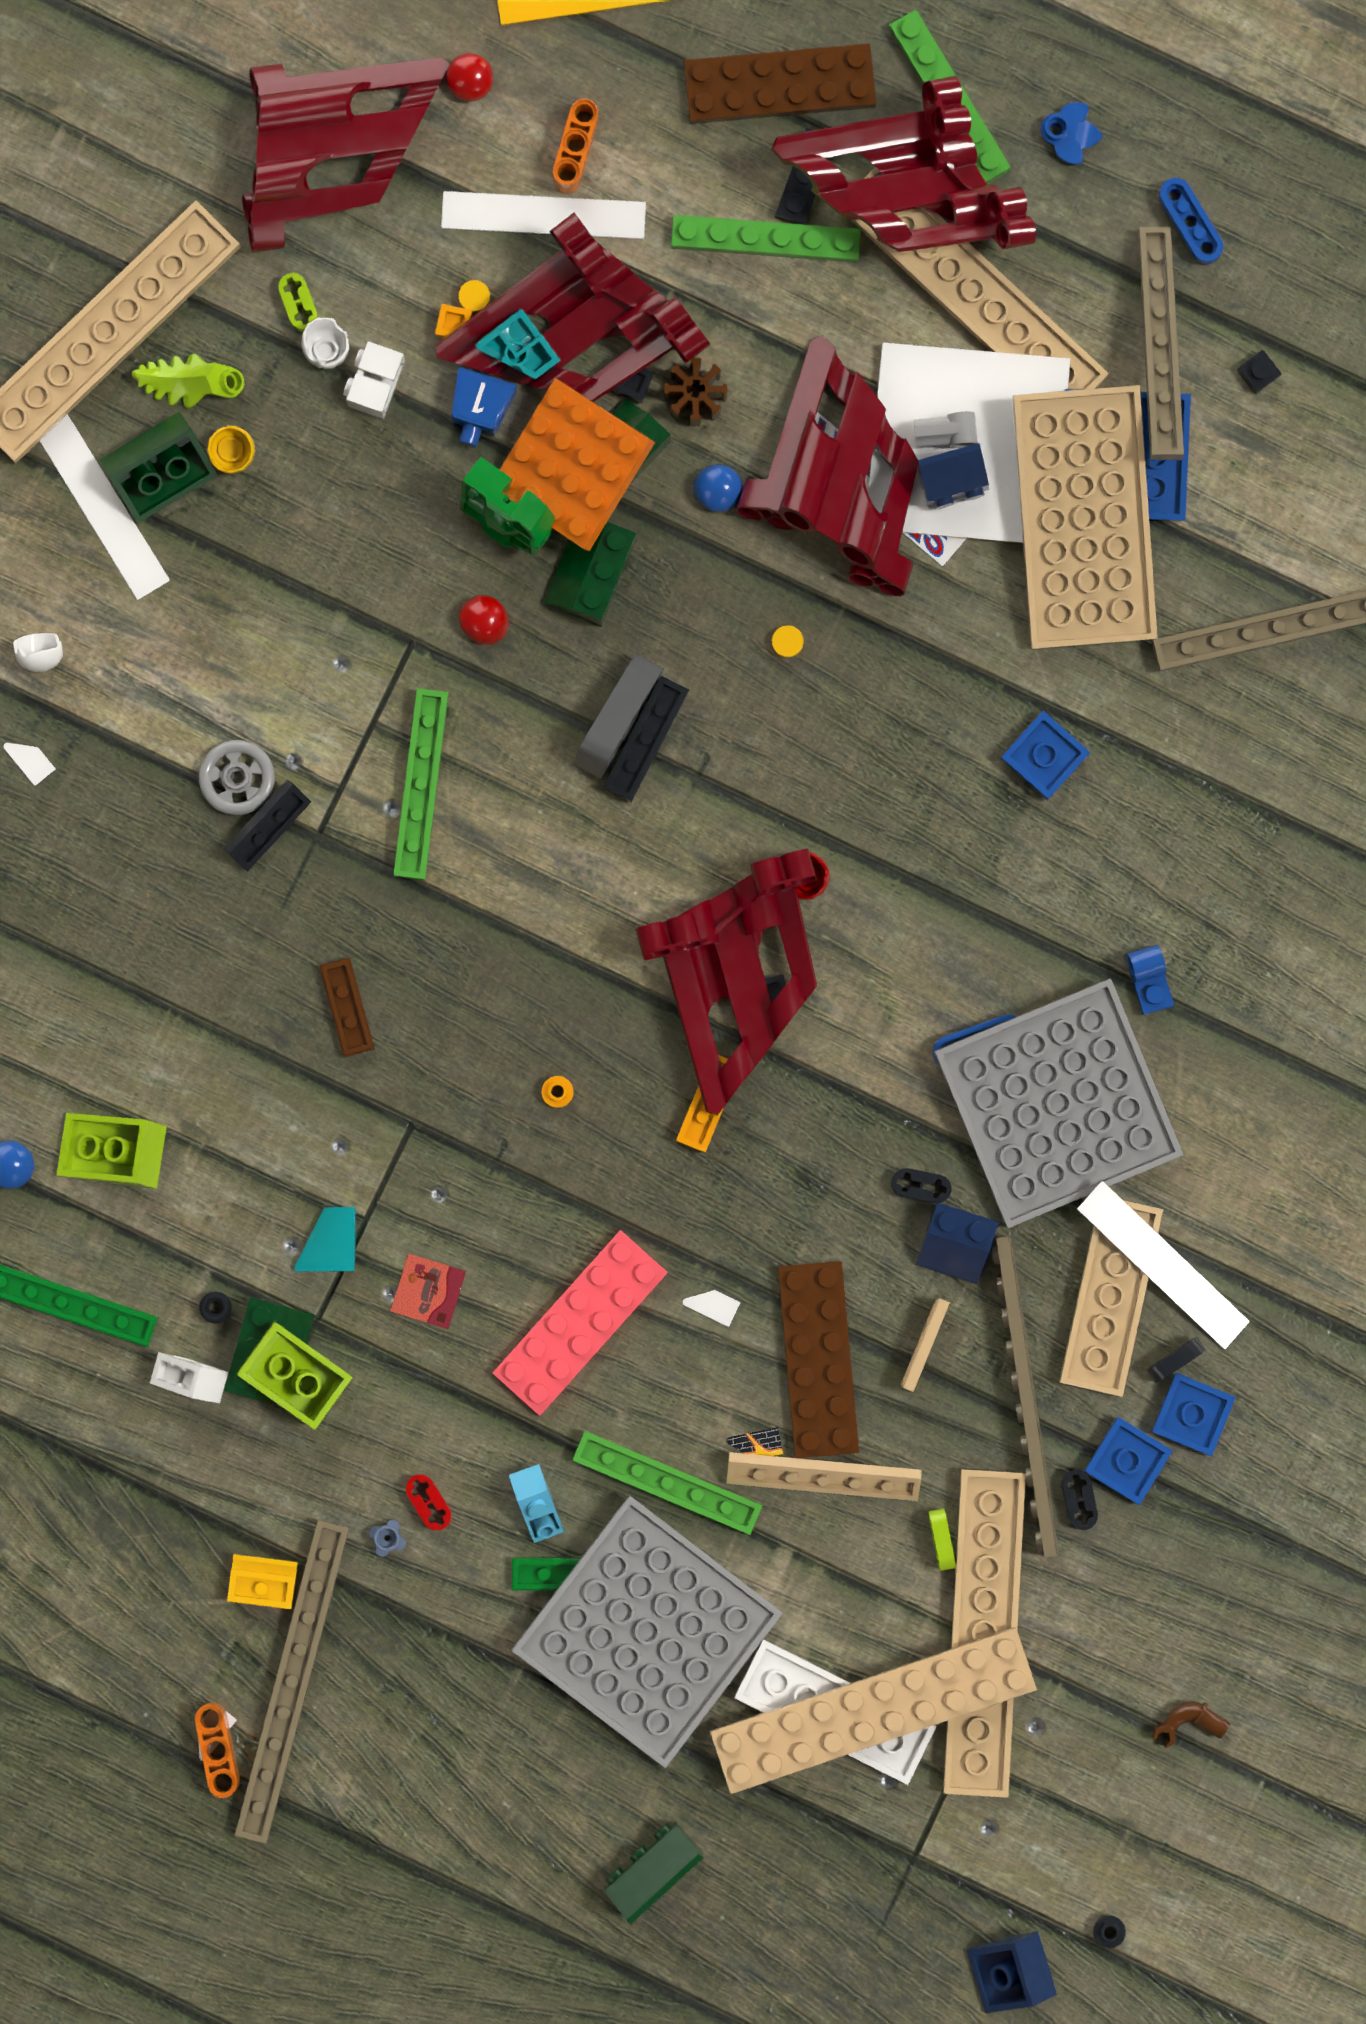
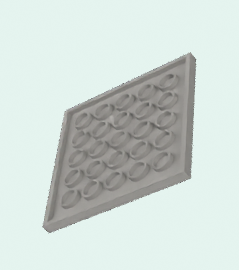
(1058, 1103)
(647, 1631)

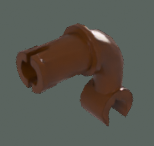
(1194, 1713)

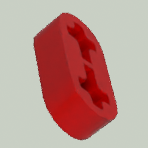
(422, 1506)

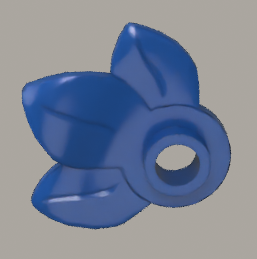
(1074, 135)

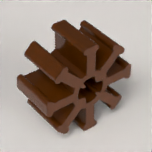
(685, 386)

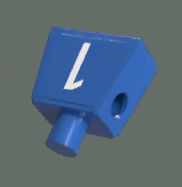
(480, 405)

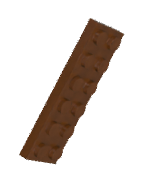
(780, 83)
(818, 1359)

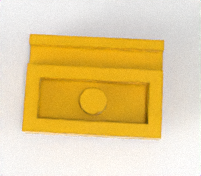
(262, 1581)

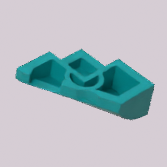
(519, 346)
(331, 1242)

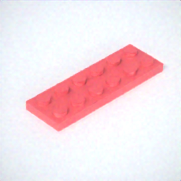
(580, 1322)

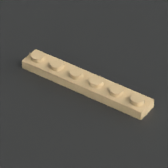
(823, 1476)

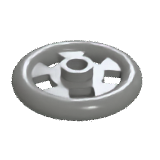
(255, 796)

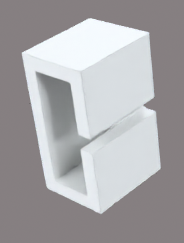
(375, 379)

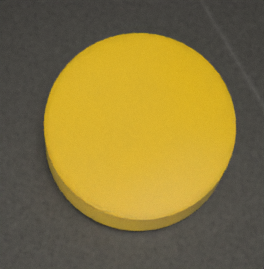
(474, 296)
(787, 641)

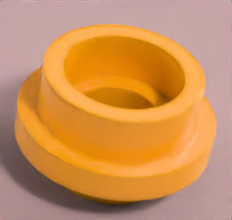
(564, 1099)

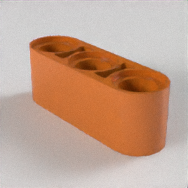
(575, 131)
(212, 1765)

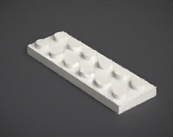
(783, 1678)

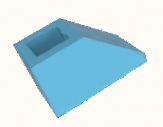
(536, 1503)

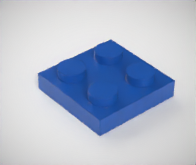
(1045, 755)
(1193, 1414)
(1128, 1460)

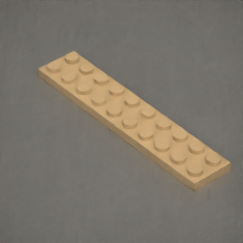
(986, 300)
(111, 327)
(983, 1606)
(873, 1710)

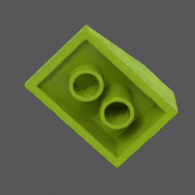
(111, 1150)
(294, 1375)

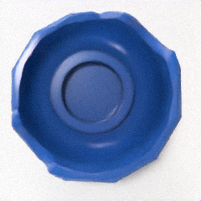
(717, 488)
(15, 1164)

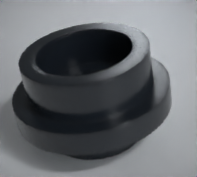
(205, 1311)
(1104, 1922)

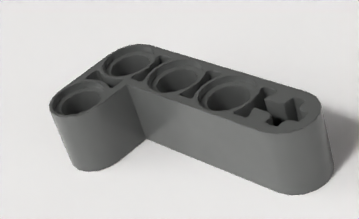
(617, 716)

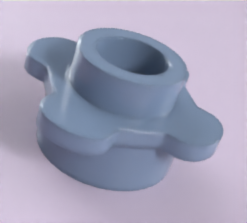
(379, 1533)

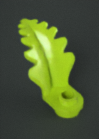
(189, 380)

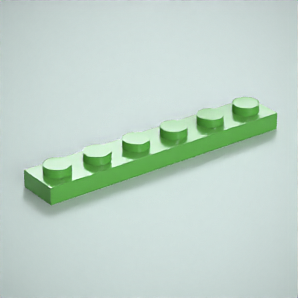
(931, 64)
(765, 238)
(421, 784)
(667, 1482)

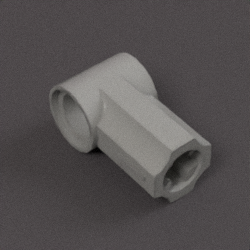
(954, 430)

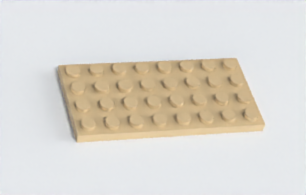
(1085, 516)

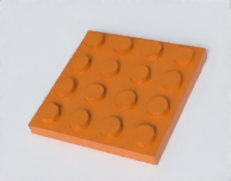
(575, 462)

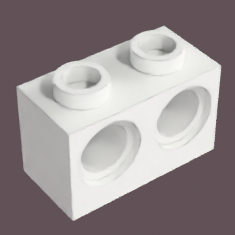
(189, 1377)

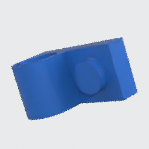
(1149, 980)

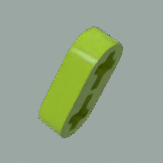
(291, 304)
(941, 1539)

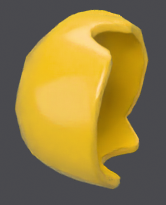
(231, 449)

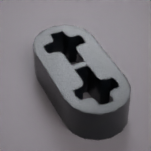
(922, 1178)
(1176, 1359)
(1087, 1498)

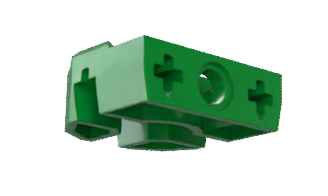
(486, 502)

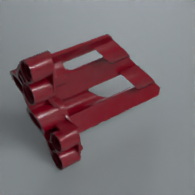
(312, 121)
(922, 163)
(585, 299)
(821, 479)
(715, 956)

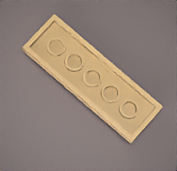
(1106, 1313)

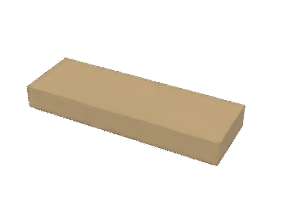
(924, 1344)

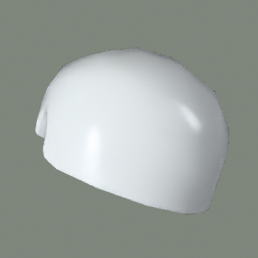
(324, 343)
(38, 651)

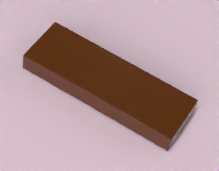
(347, 1007)

